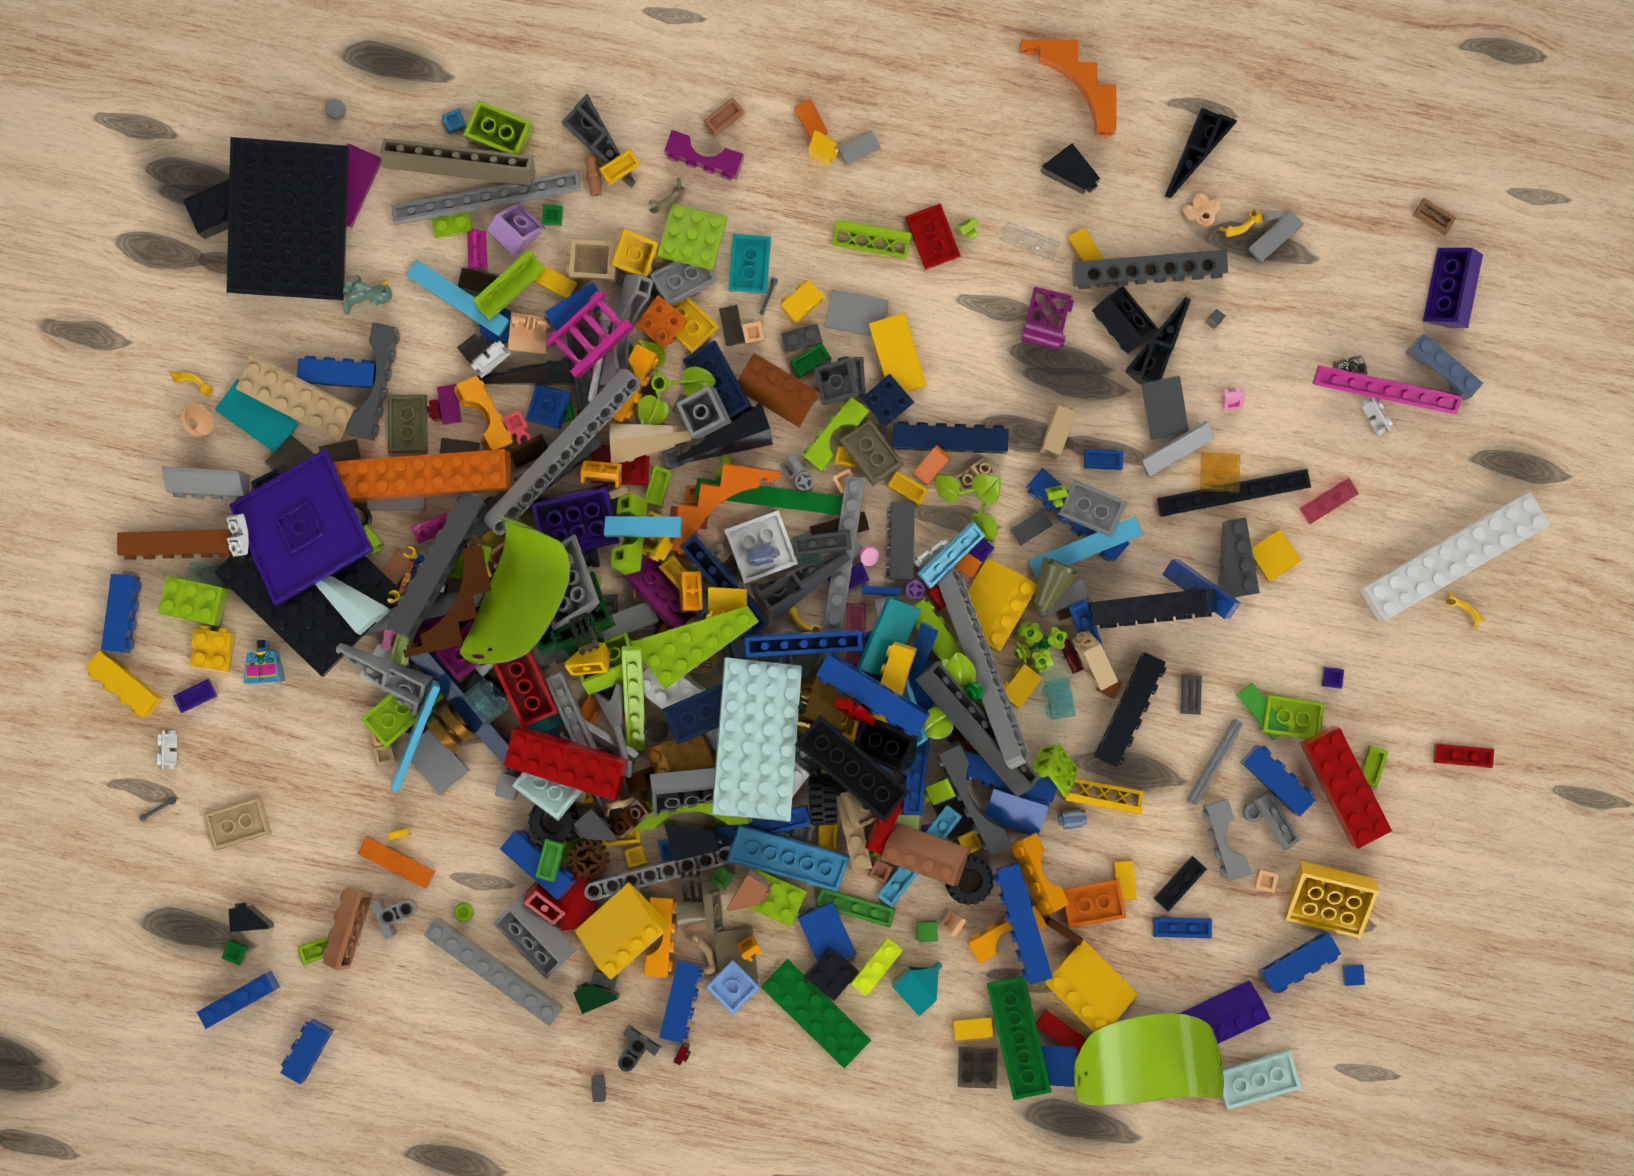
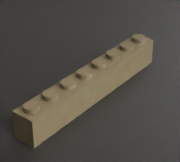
(457, 161)

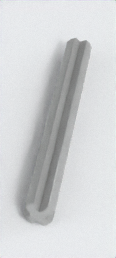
(1215, 762)

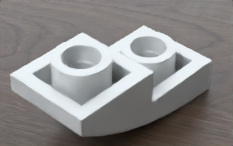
(239, 540)

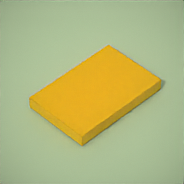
(697, 328)

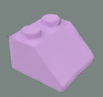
(515, 228)

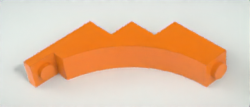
(1063, 57)
(733, 480)

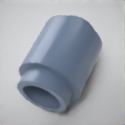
(761, 554)
(1072, 818)

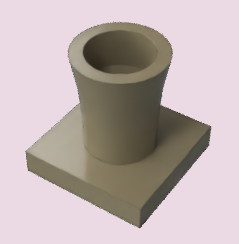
(702, 912)

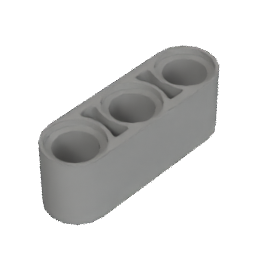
(1075, 593)

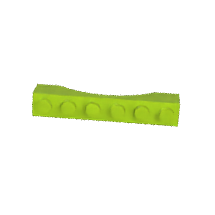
(654, 822)

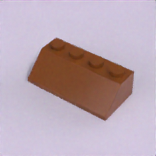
(777, 390)

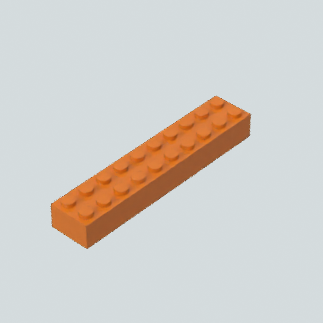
(426, 475)

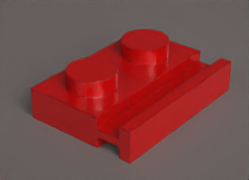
(854, 712)

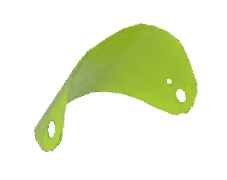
(522, 598)
(1149, 1061)

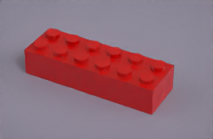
(566, 762)
(1345, 787)

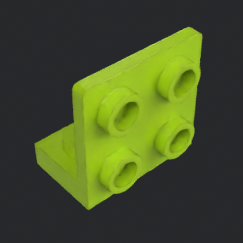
(1056, 764)

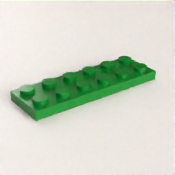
(815, 1013)
(1019, 1038)

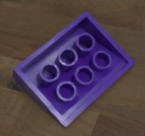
(576, 514)

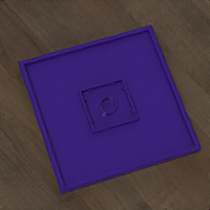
(302, 527)

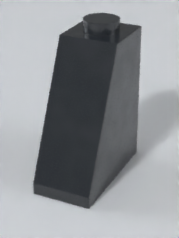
(1072, 170)
(691, 839)

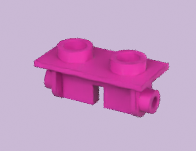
(477, 249)
(428, 528)

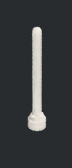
(605, 322)

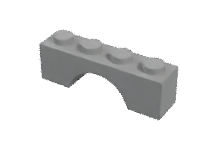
(1218, 817)

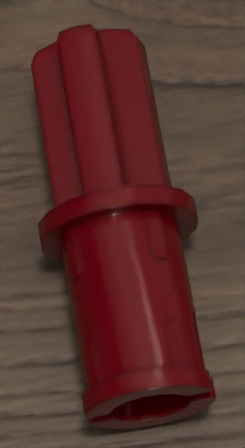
(1071, 657)

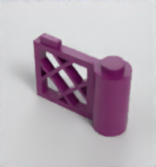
(1046, 333)

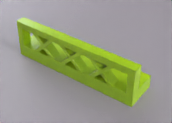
(872, 232)
(508, 285)

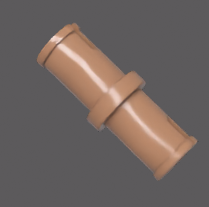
(593, 176)

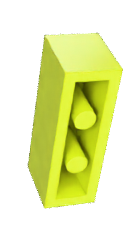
(876, 966)

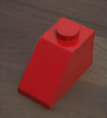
(544, 903)

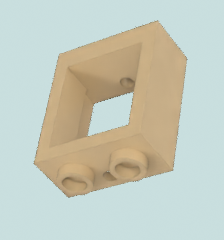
(610, 277)
(1057, 431)
(1094, 660)

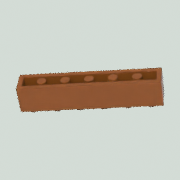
(173, 543)

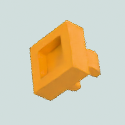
(749, 947)

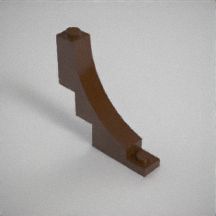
(447, 631)

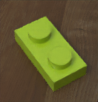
(452, 225)

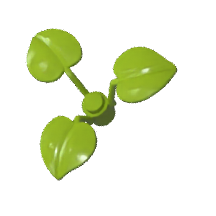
(653, 410)
(987, 490)
(963, 671)

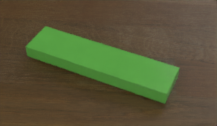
(857, 907)

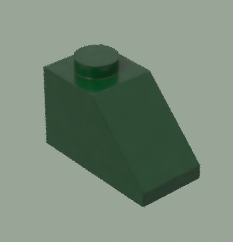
(593, 996)

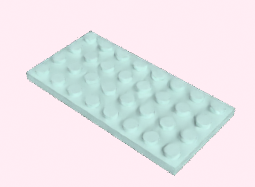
(756, 740)

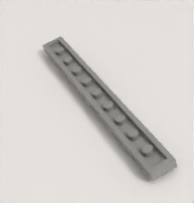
(485, 198)
(841, 578)

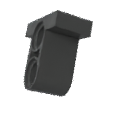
(632, 1052)

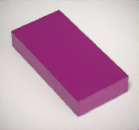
(449, 405)

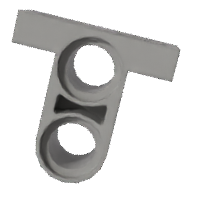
(397, 911)

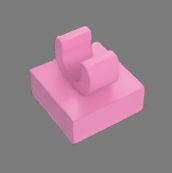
(1233, 400)
(388, 639)

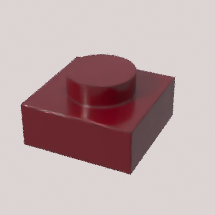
(434, 410)
(682, 1054)

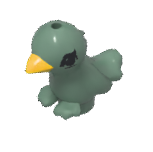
(360, 292)

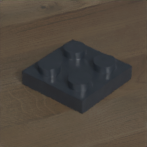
(831, 973)

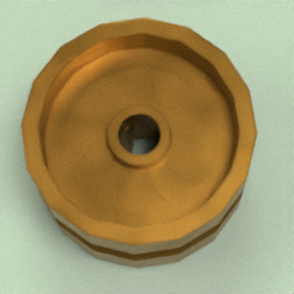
(449, 728)

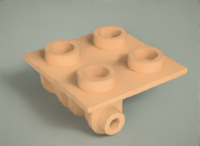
(528, 333)

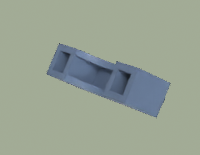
(1460, 379)

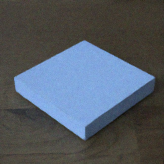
(732, 986)

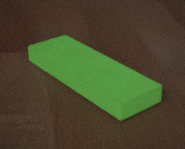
(1256, 705)

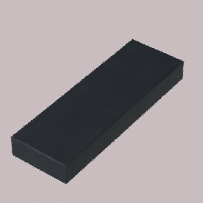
(1180, 883)

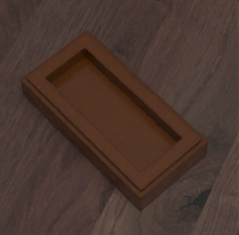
(1064, 931)

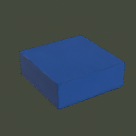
(1353, 975)

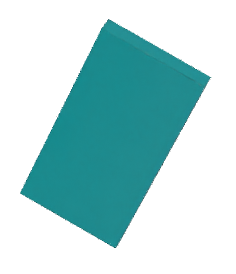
(256, 418)
(892, 625)

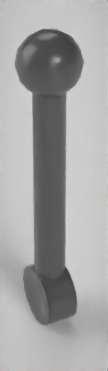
(774, 281)
(171, 800)

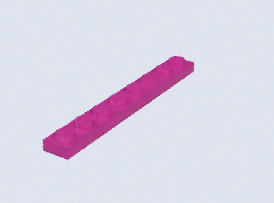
(1387, 389)

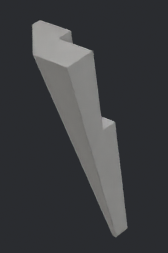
(402, 682)

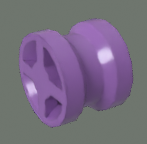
(914, 586)

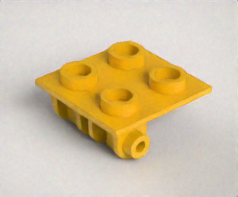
(725, 600)

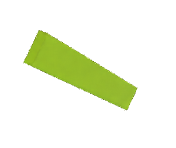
(634, 697)

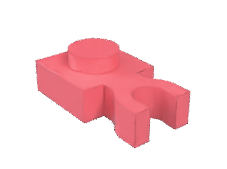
(516, 425)

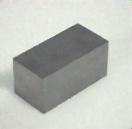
(1215, 318)
(601, 979)
(598, 1088)

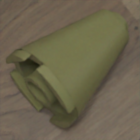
(1052, 583)

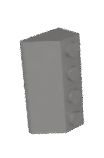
(206, 482)
(534, 937)

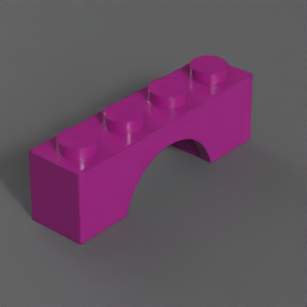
(726, 163)

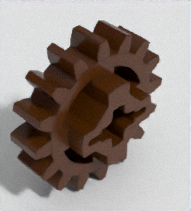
(598, 860)

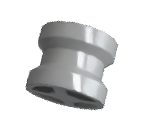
(803, 478)

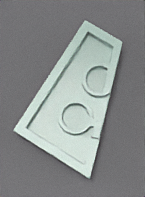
(546, 794)

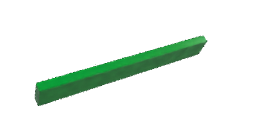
(783, 498)

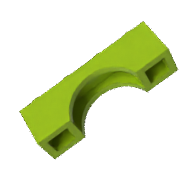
(850, 415)
(629, 555)

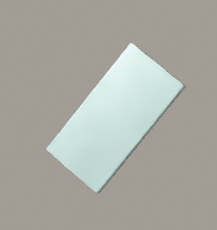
(1259, 1079)

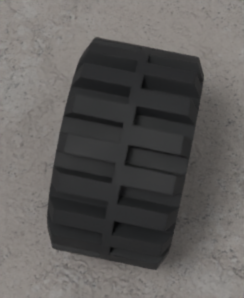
(822, 800)
(541, 833)
(984, 888)

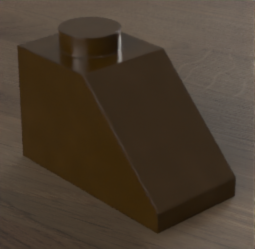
(640, 780)

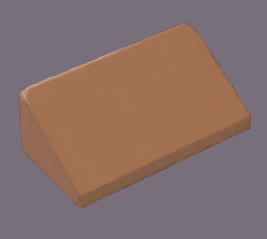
(396, 567)

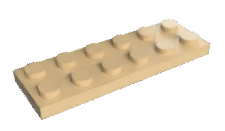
(295, 398)

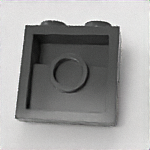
(837, 380)

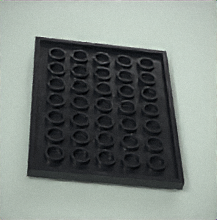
(287, 218)
(308, 619)

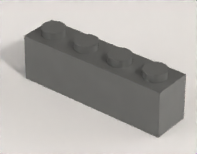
(901, 541)

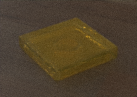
(1220, 472)

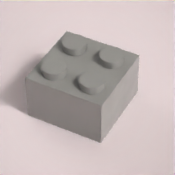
(703, 412)

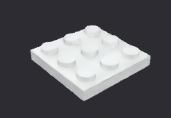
(759, 532)

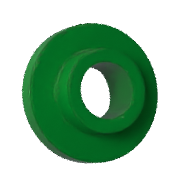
(974, 690)

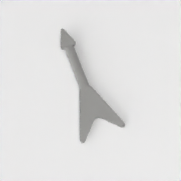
(613, 712)

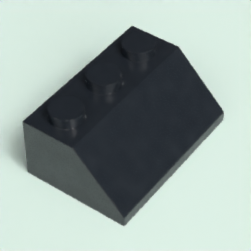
(1125, 320)
(888, 746)

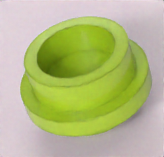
(464, 912)

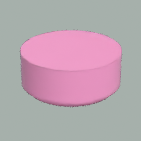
(868, 556)

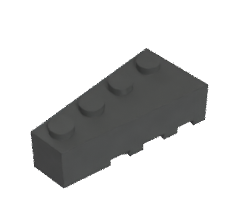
(1236, 560)
(681, 789)

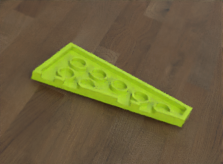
(682, 649)

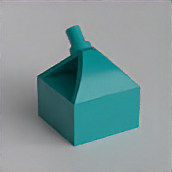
(918, 986)

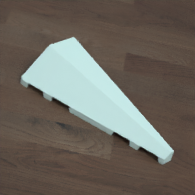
(353, 606)

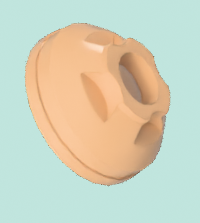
(200, 417)

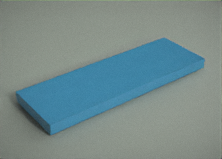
(788, 857)

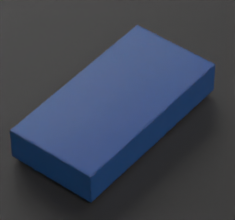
(1103, 459)
(885, 591)

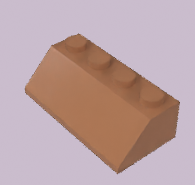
(925, 854)
(751, 891)
(347, 928)

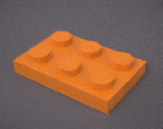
(1094, 903)

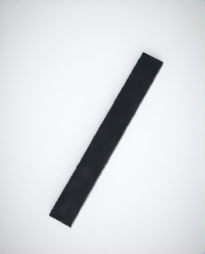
(1248, 490)

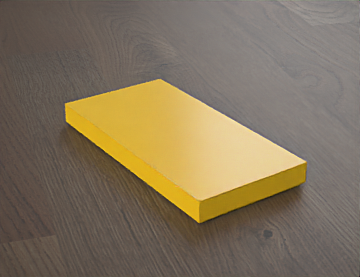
(897, 351)

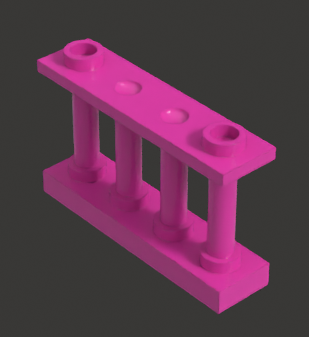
(608, 341)

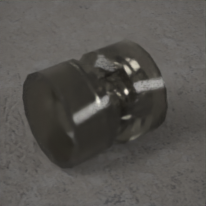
(1354, 364)

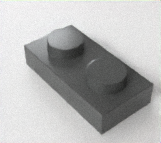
(801, 338)

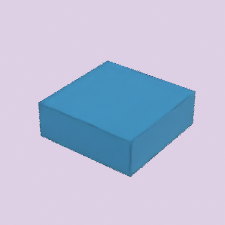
(454, 121)

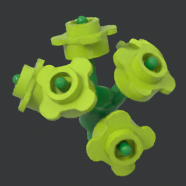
(1033, 634)

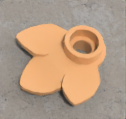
(1200, 208)

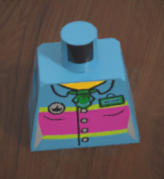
(263, 665)

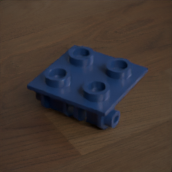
(887, 400)

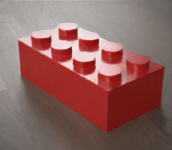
(526, 689)

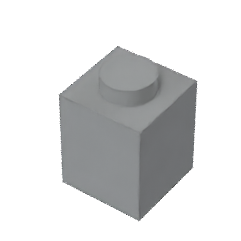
(505, 787)

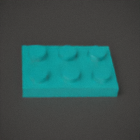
(749, 264)

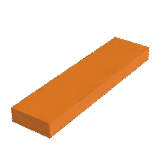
(396, 862)

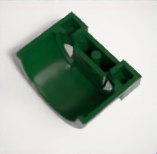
(563, 636)

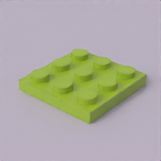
(692, 236)

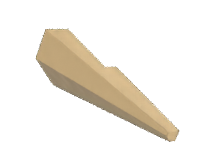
(636, 440)

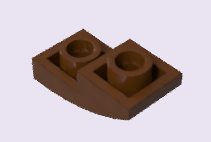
(630, 817)

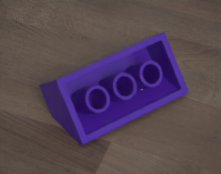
(1453, 287)
(1231, 1011)

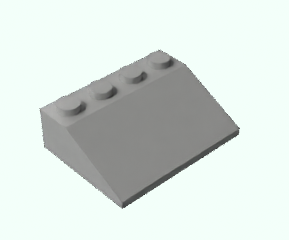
(580, 592)

